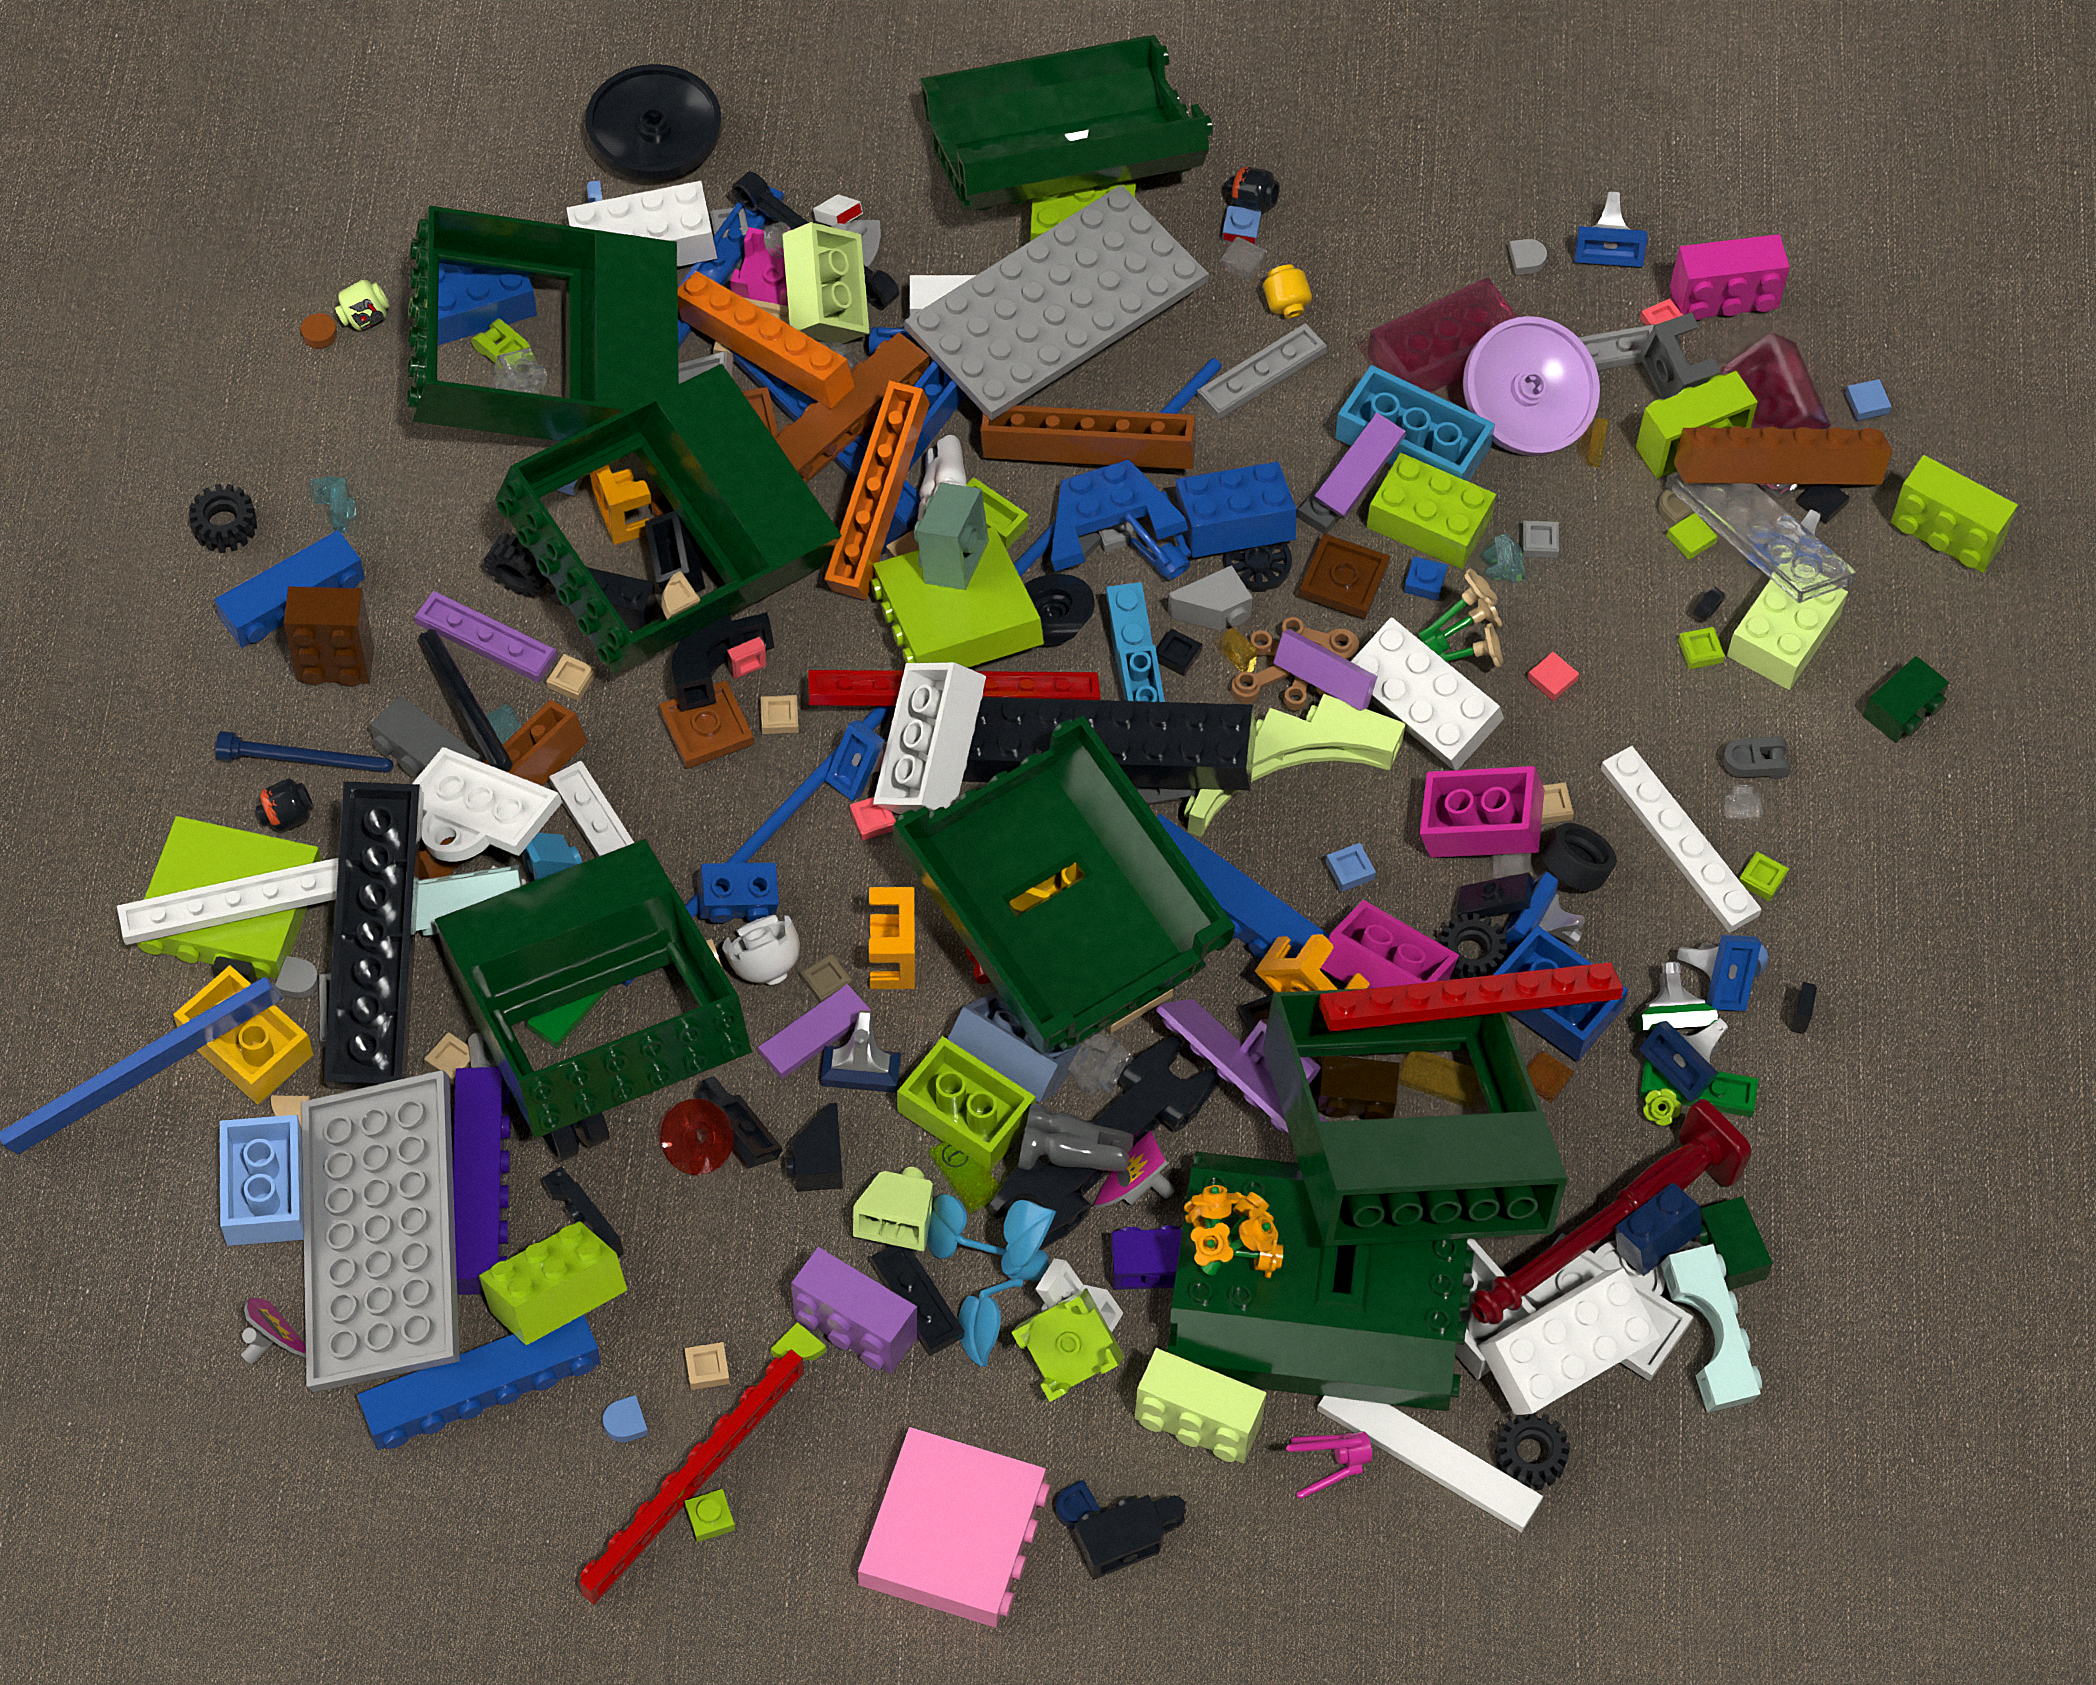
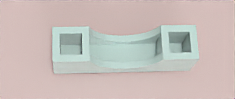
(1699, 1281)

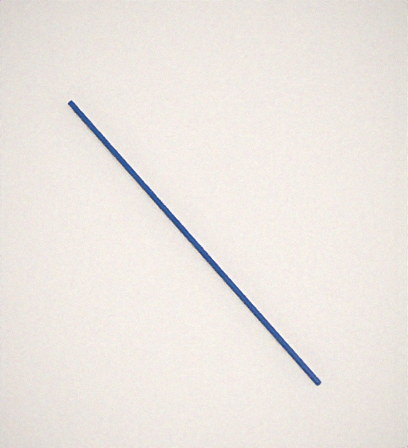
(879, 713)

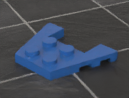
(1101, 501)

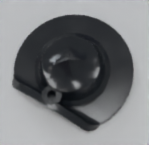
(1062, 604)

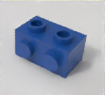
(737, 891)

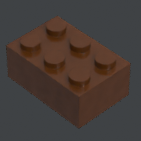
(329, 635)

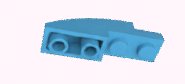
(1133, 643)

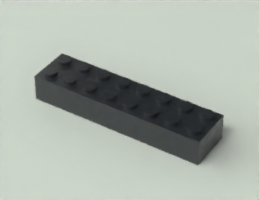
(1149, 740)
(374, 934)

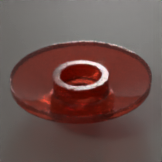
(681, 1141)

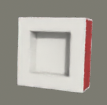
(838, 210)

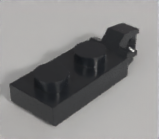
(751, 1137)
(581, 1208)

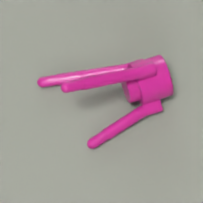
(1348, 1448)

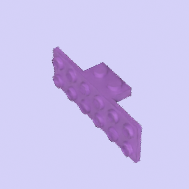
(1234, 1061)

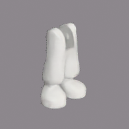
(943, 466)

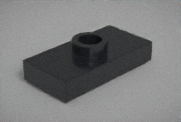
(1496, 896)

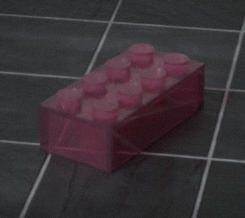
(1436, 340)

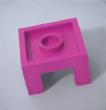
(761, 274)

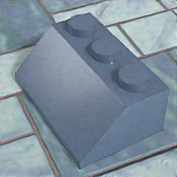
(999, 1040)

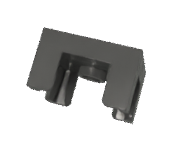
(1666, 361)

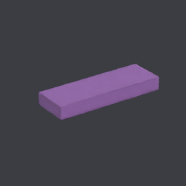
(1360, 465)
(1325, 669)
(812, 1032)

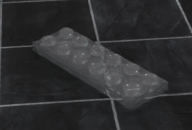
(1767, 536)

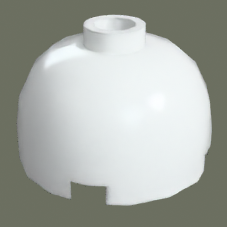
(764, 950)

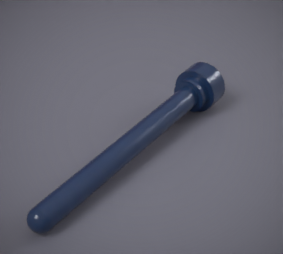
(231, 746)

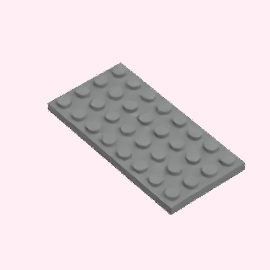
(1056, 302)
(379, 1232)

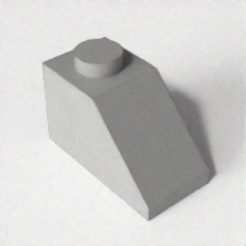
(1212, 601)

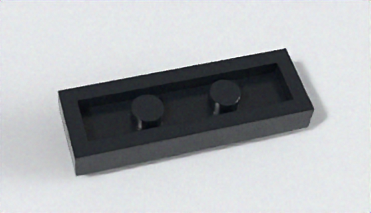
(907, 1278)

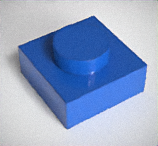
(1425, 578)

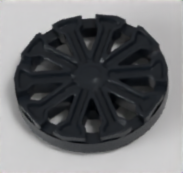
(1261, 561)

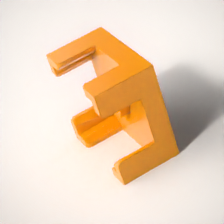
(617, 494)
(893, 938)
(1301, 972)

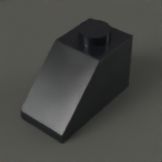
(818, 1154)

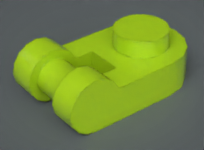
(500, 331)

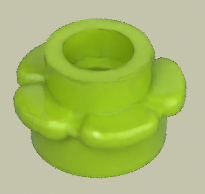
(1664, 1096)

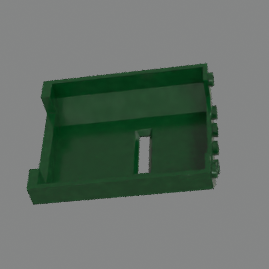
(1061, 123)
(1099, 943)
(1294, 1334)

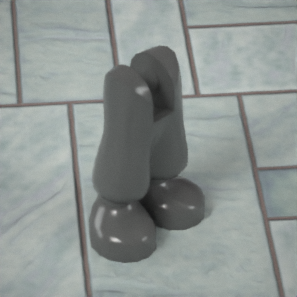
(1073, 1142)

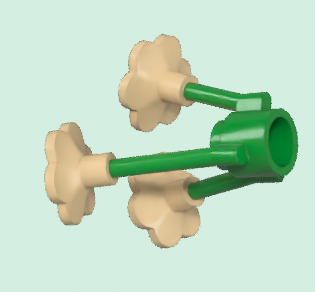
(1480, 591)

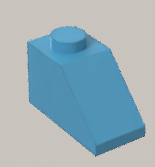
(548, 855)

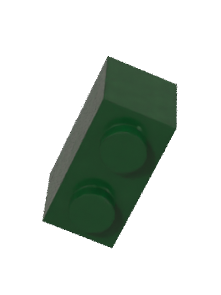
(1906, 700)
(1737, 1240)

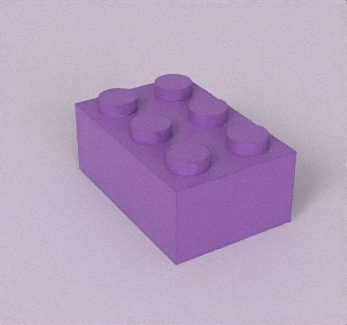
(854, 1311)

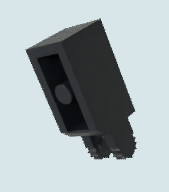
(630, 597)
(1126, 1532)

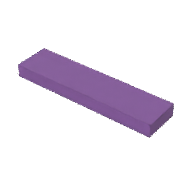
(486, 636)

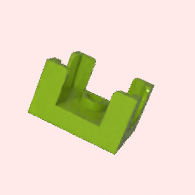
(1069, 1343)

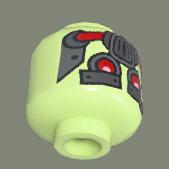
(362, 305)

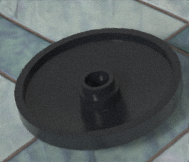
(653, 121)

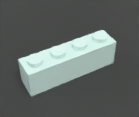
(453, 892)

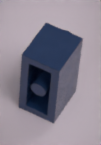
(1658, 1229)

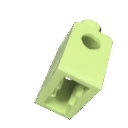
(895, 1209)

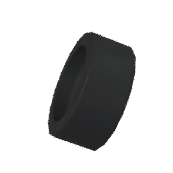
(1595, 852)

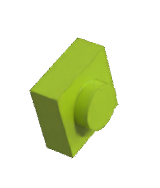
(709, 1515)

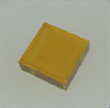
(1597, 442)
(1239, 651)

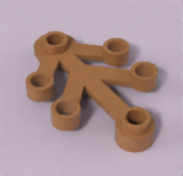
(1250, 694)

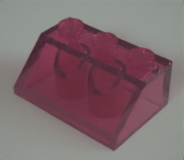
(1780, 385)

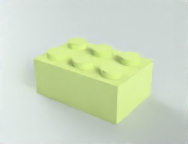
(826, 282)
(1783, 635)
(1199, 1406)

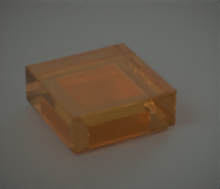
(1549, 1076)

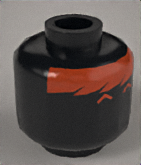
(1253, 189)
(284, 805)

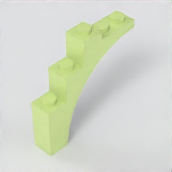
(1329, 734)

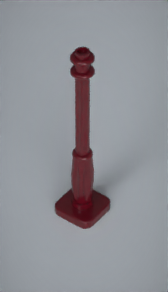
(1707, 1144)

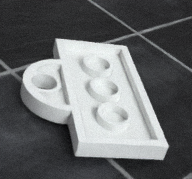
(479, 807)
(1667, 1318)

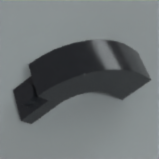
(706, 650)

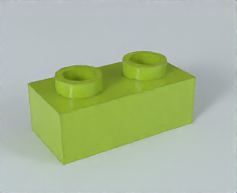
(1002, 514)

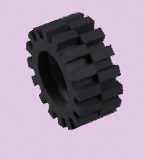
(217, 502)
(514, 566)
(1479, 932)
(1536, 1429)

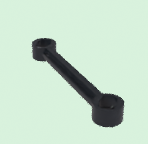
(755, 194)

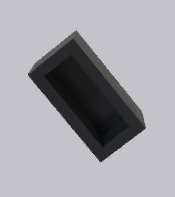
(673, 550)

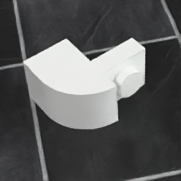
(1062, 1282)

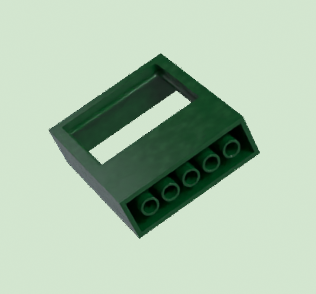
(616, 321)
(719, 477)
(572, 940)
(1417, 1173)

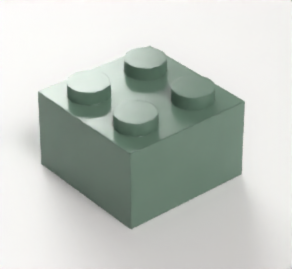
(952, 535)

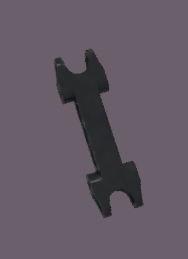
(1151, 1099)

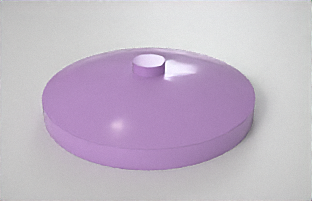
(1532, 384)

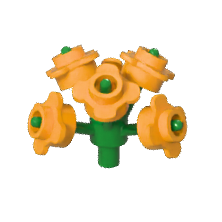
(1219, 1244)

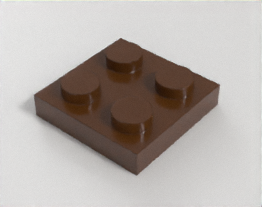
(1344, 576)

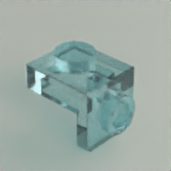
(336, 493)

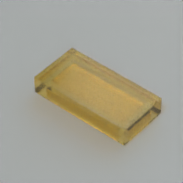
(1440, 1078)

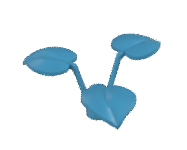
(1021, 1260)

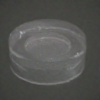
(774, 240)

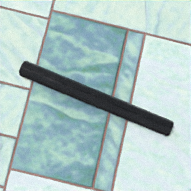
(465, 701)

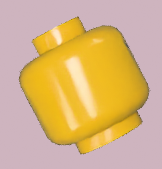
(1287, 291)

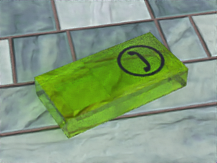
(965, 1176)

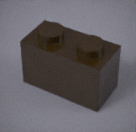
(1358, 1087)

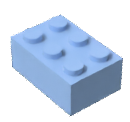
(261, 1180)

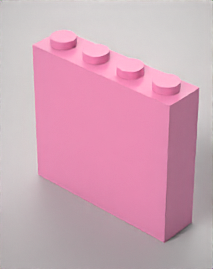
(954, 1527)

